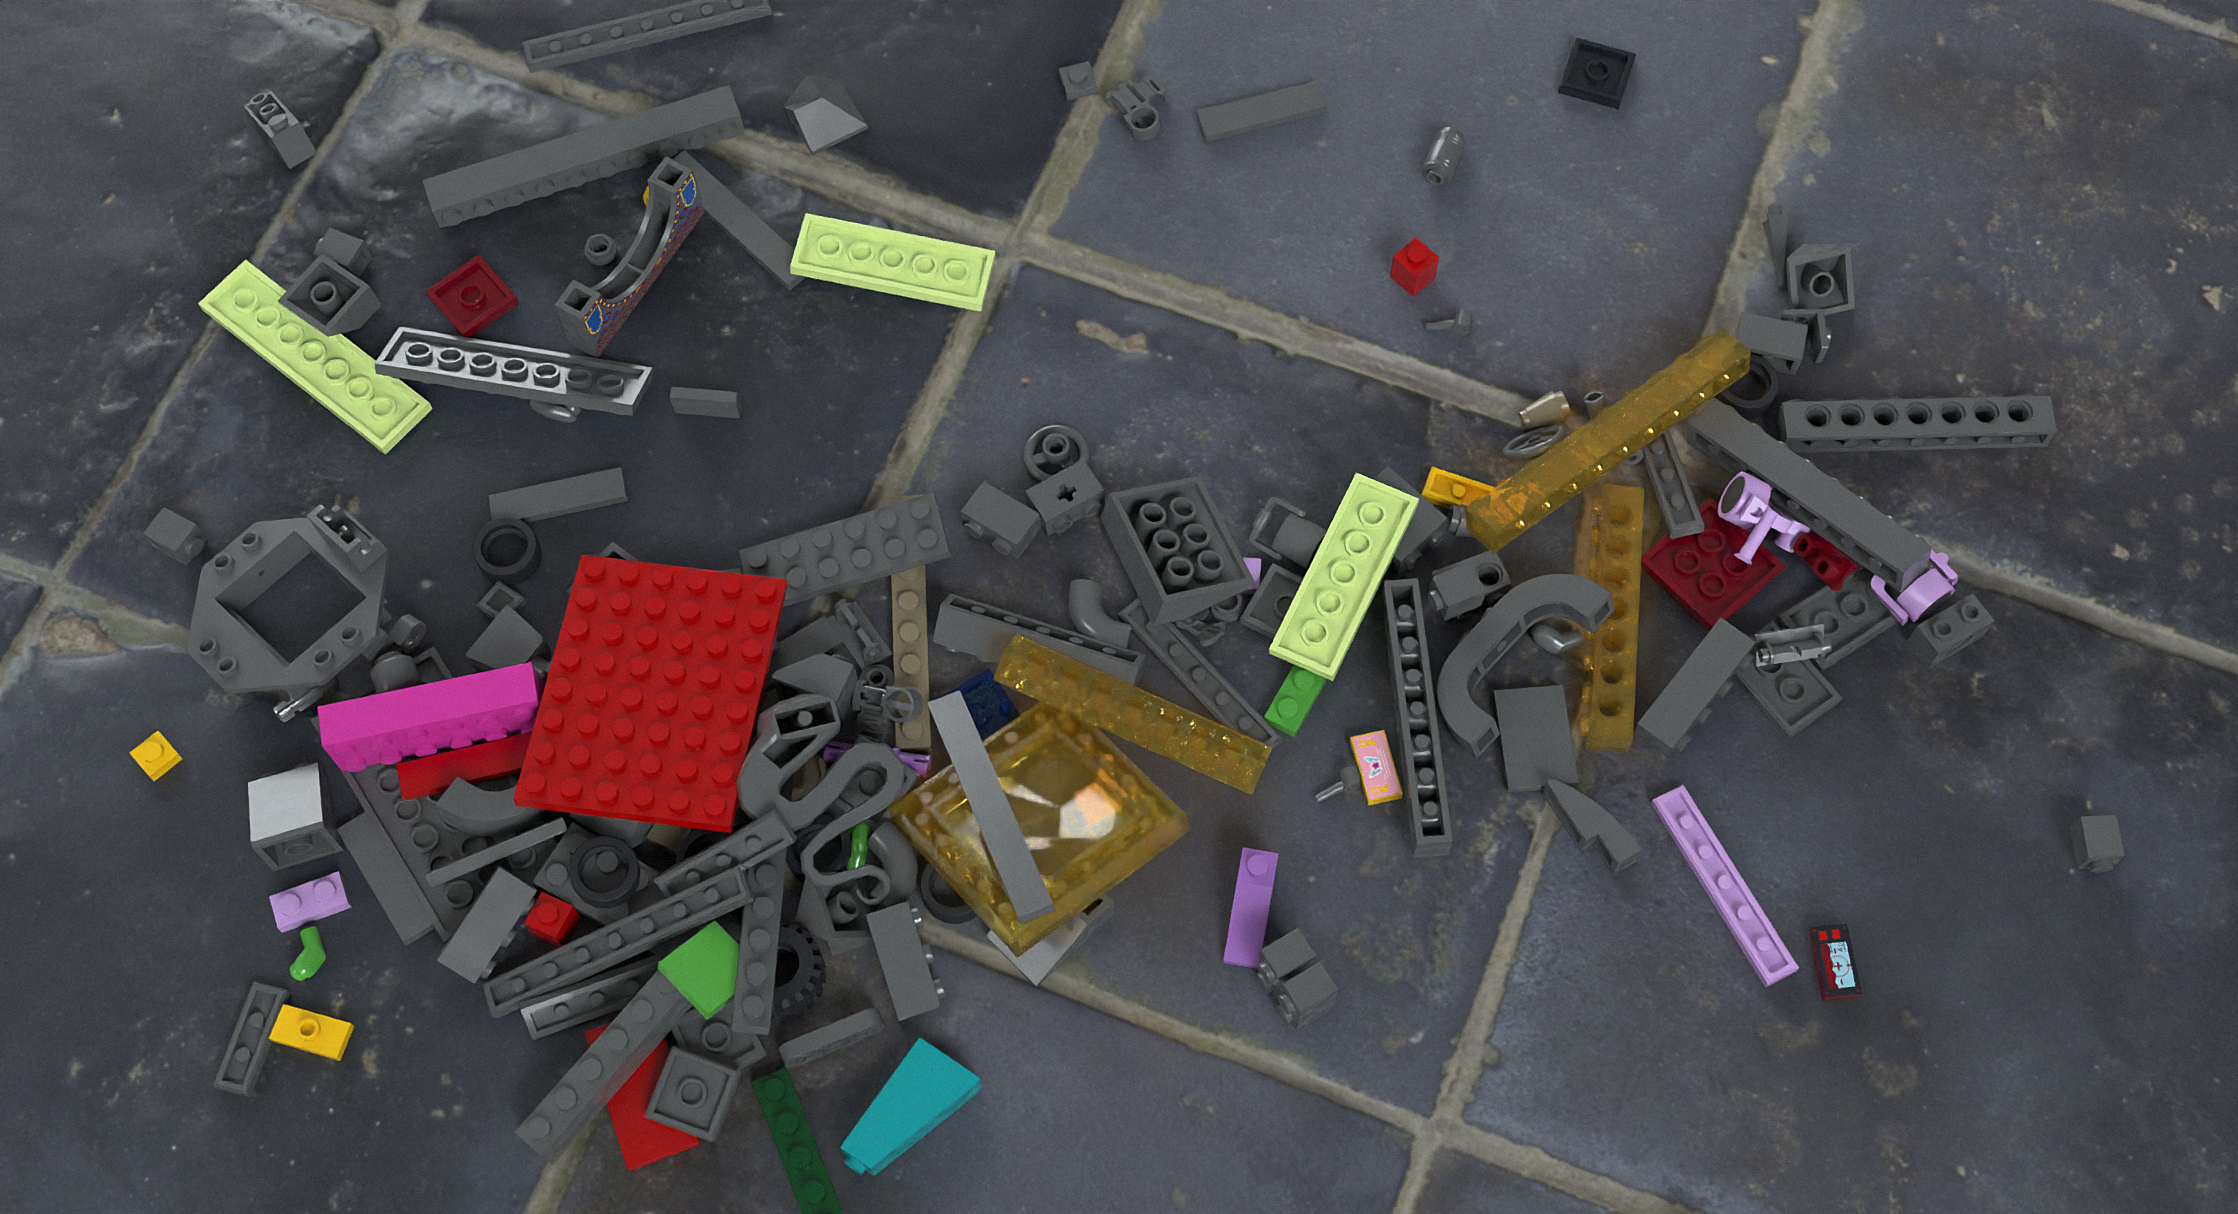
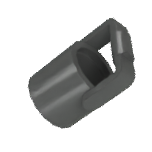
(1296, 538)

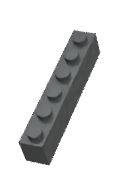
(988, 630)
(604, 1068)

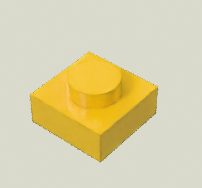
(156, 756)

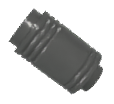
(1443, 156)

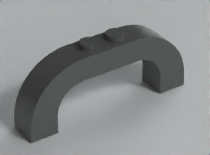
(1496, 633)
(485, 811)

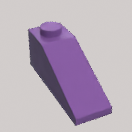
(1250, 907)

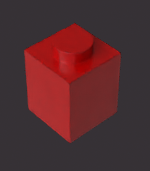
(1414, 266)
(552, 920)

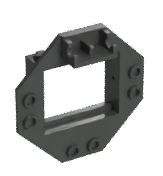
(252, 564)

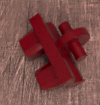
(1825, 559)

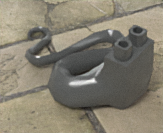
(786, 740)

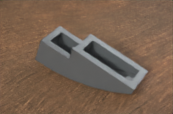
(1592, 826)

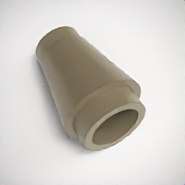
(1545, 411)

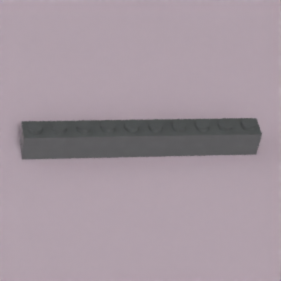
(583, 156)

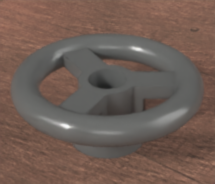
(1055, 439)
(1534, 443)

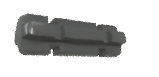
(286, 709)

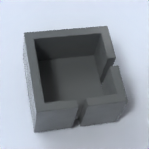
(1300, 991)

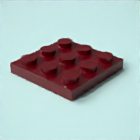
(1706, 573)

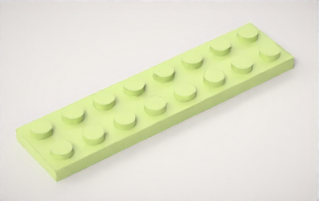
(323, 366)

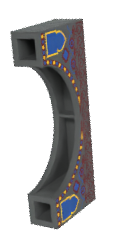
(598, 312)

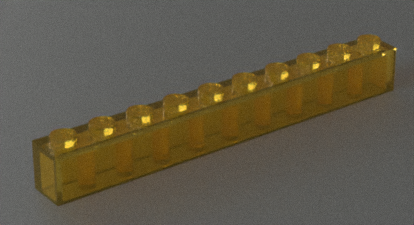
(1607, 440)

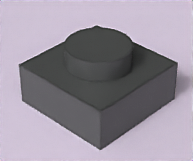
(1077, 81)

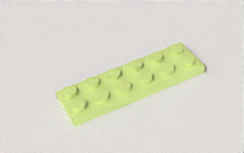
(893, 262)
(1344, 576)

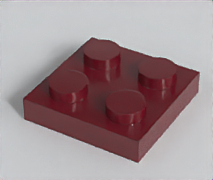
(472, 297)

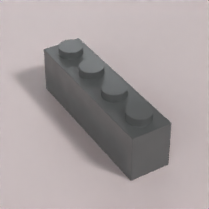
(1695, 687)

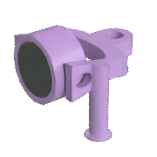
(1747, 503)
(1923, 595)

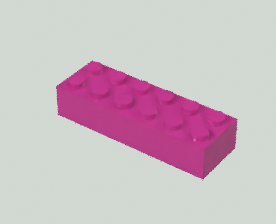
(431, 717)

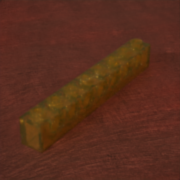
(1132, 713)
(1615, 731)

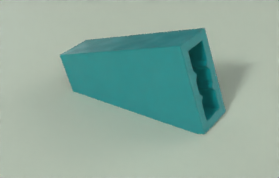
(909, 1106)

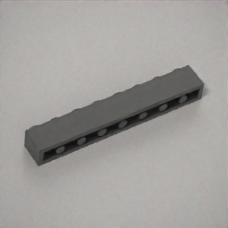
(1810, 495)

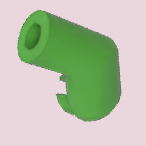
(859, 838)
(311, 957)

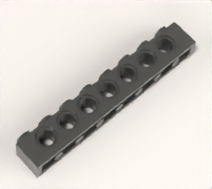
(2033, 412)
(1416, 719)

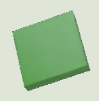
(704, 969)

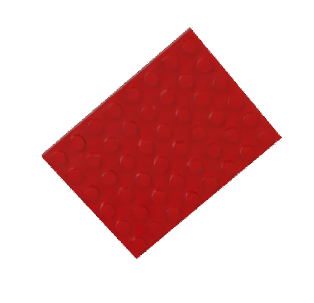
(652, 694)

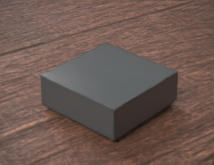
(497, 598)

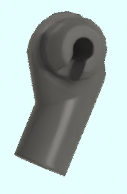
(564, 414)
(1554, 641)

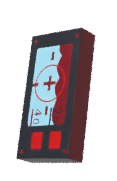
(1835, 962)

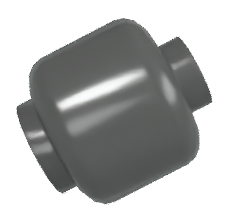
(394, 673)

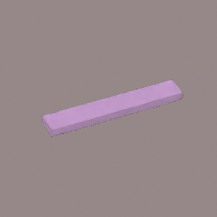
(1724, 886)

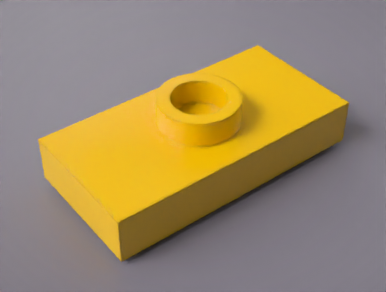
(311, 1032)

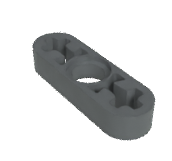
(831, 1037)

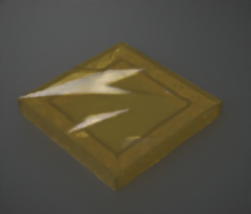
(1078, 806)

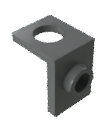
(1819, 332)

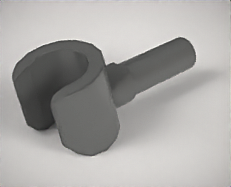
(1460, 325)
(1349, 783)

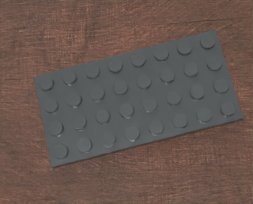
(424, 841)

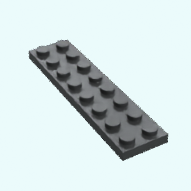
(514, 371)

